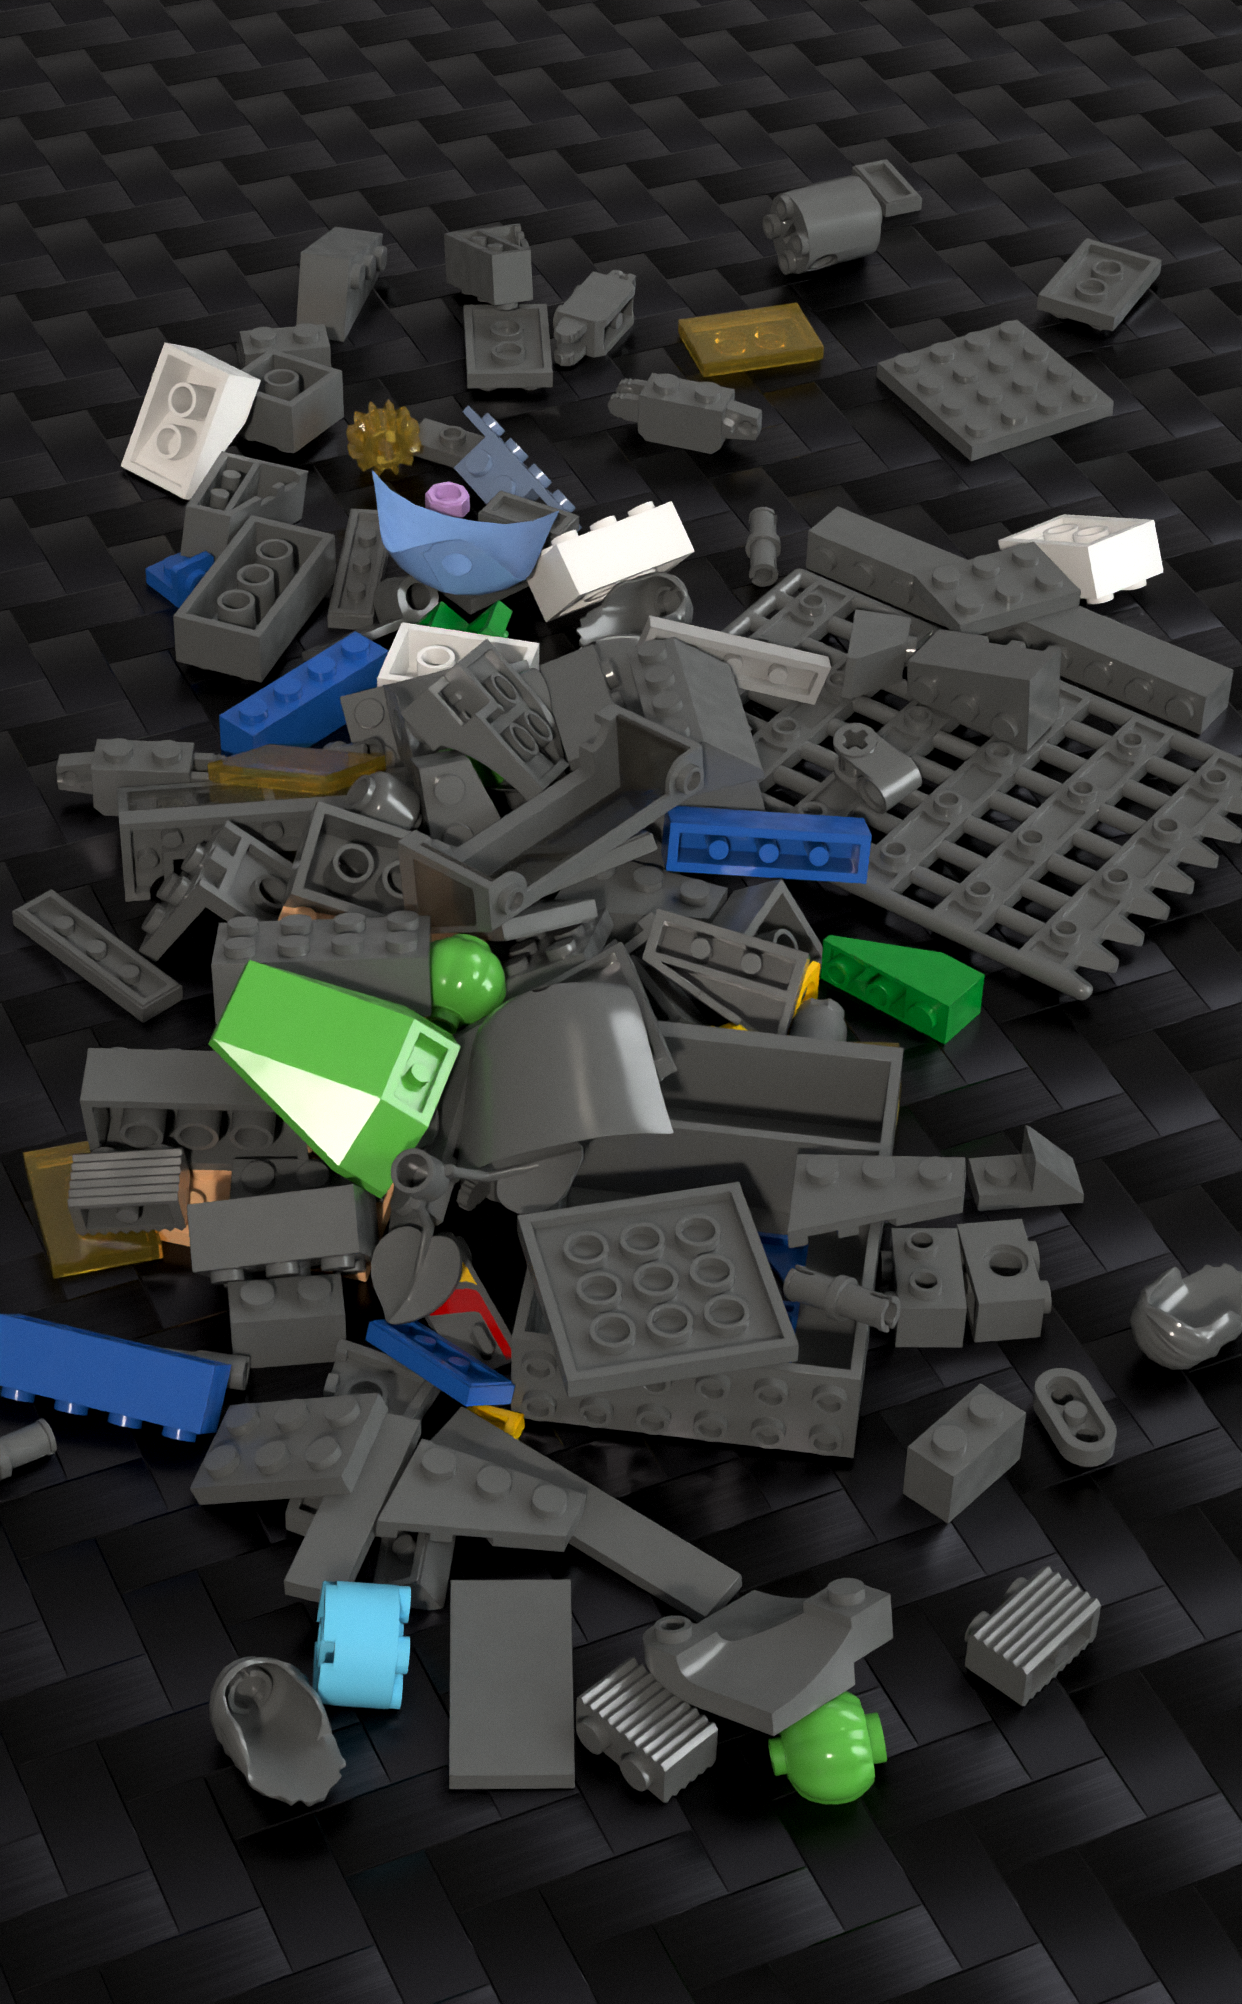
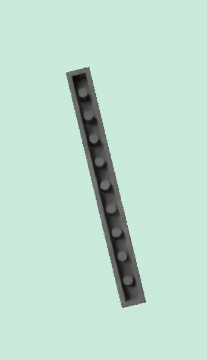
(1093, 647)

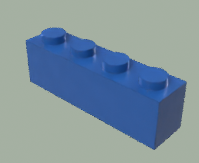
(305, 701)
(766, 844)
(110, 1375)

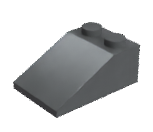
(346, 865)

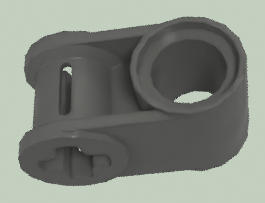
(873, 767)

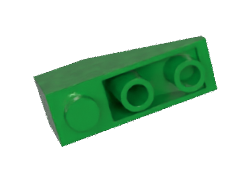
(907, 983)

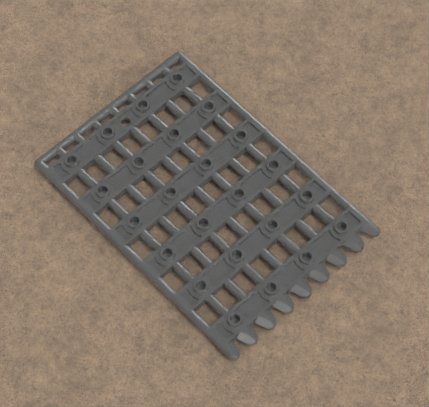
(981, 784)

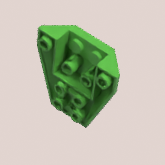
(337, 1067)

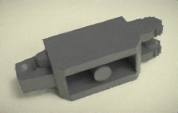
(594, 317)
(685, 412)
(130, 764)

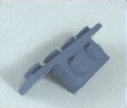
(500, 467)

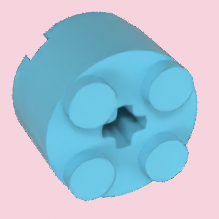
(361, 1644)

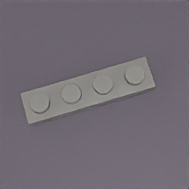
(753, 663)

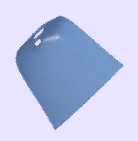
(457, 552)

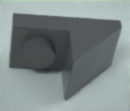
(1030, 1179)

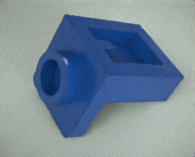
(178, 575)

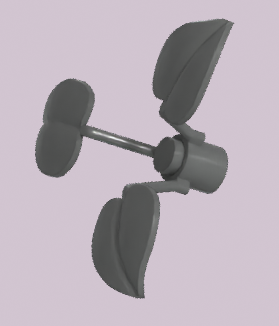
(421, 1271)

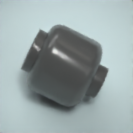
(385, 800)

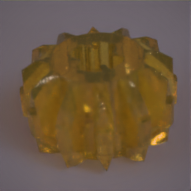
(367, 437)

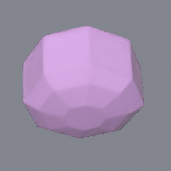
(448, 499)

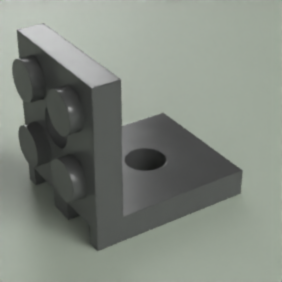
(224, 879)

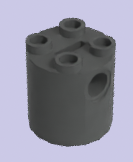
(824, 224)

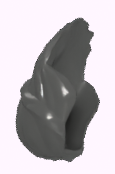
(631, 603)
(1189, 1317)
(275, 1730)

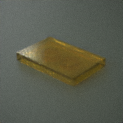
(750, 339)
(295, 768)
(67, 1251)

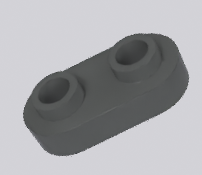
(1080, 1426)

